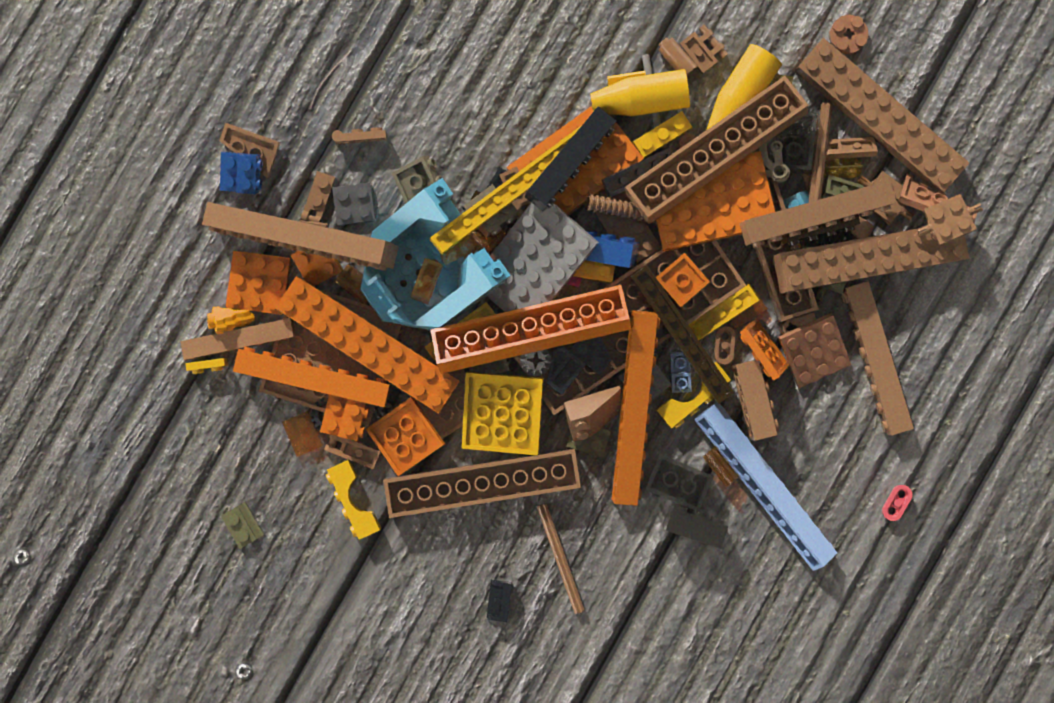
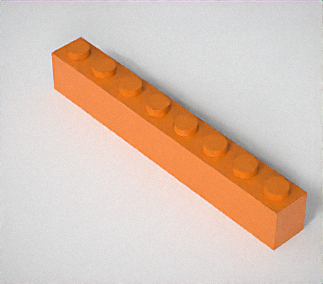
(312, 378)

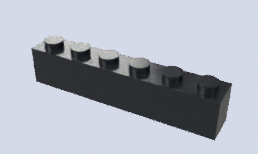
(570, 158)

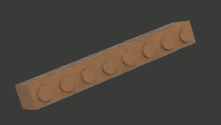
(817, 213)
(877, 358)

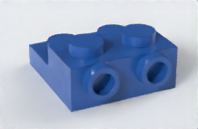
(240, 172)

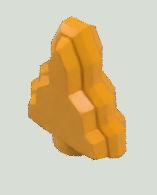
(227, 319)

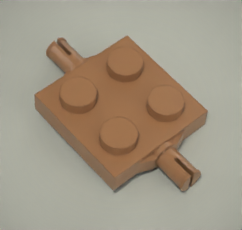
(896, 209)
(949, 219)

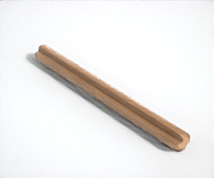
(820, 152)
(560, 558)

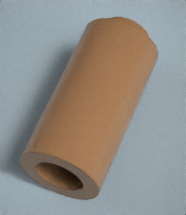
(676, 56)

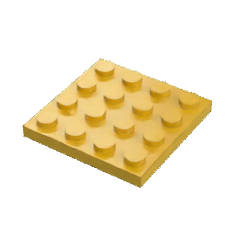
(502, 413)

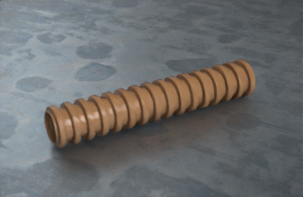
(613, 207)

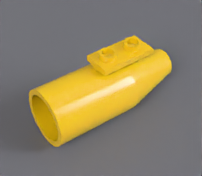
(746, 81)
(643, 94)

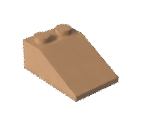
(592, 412)

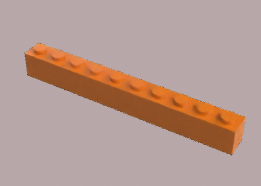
(634, 407)

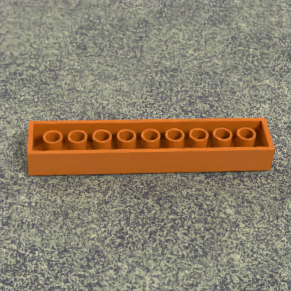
(530, 329)
(367, 344)

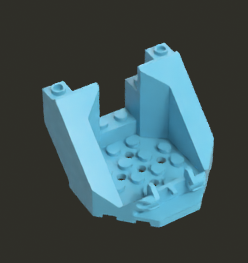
(459, 283)

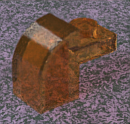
(461, 249)

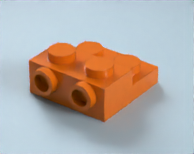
(344, 418)

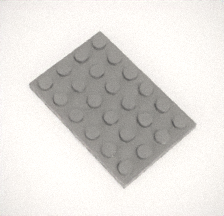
(540, 257)

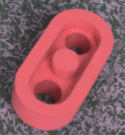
(899, 504)

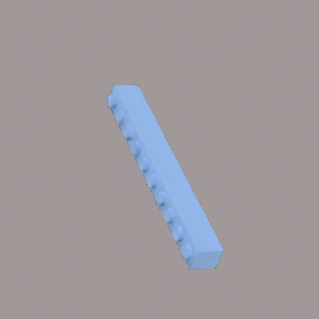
(766, 486)

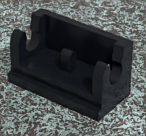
(499, 600)

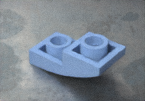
(680, 373)

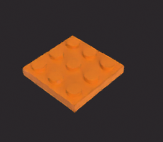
(257, 282)
(764, 349)
(405, 436)

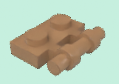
(698, 51)

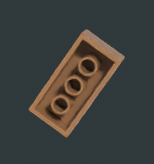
(754, 400)

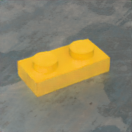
(215, 365)

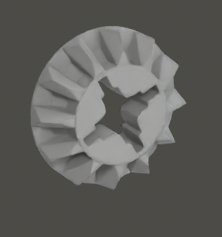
(541, 368)

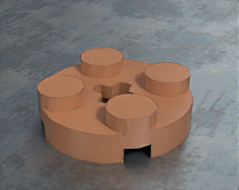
(858, 39)

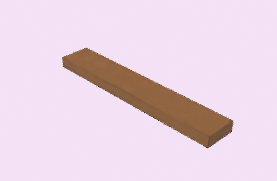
(237, 339)

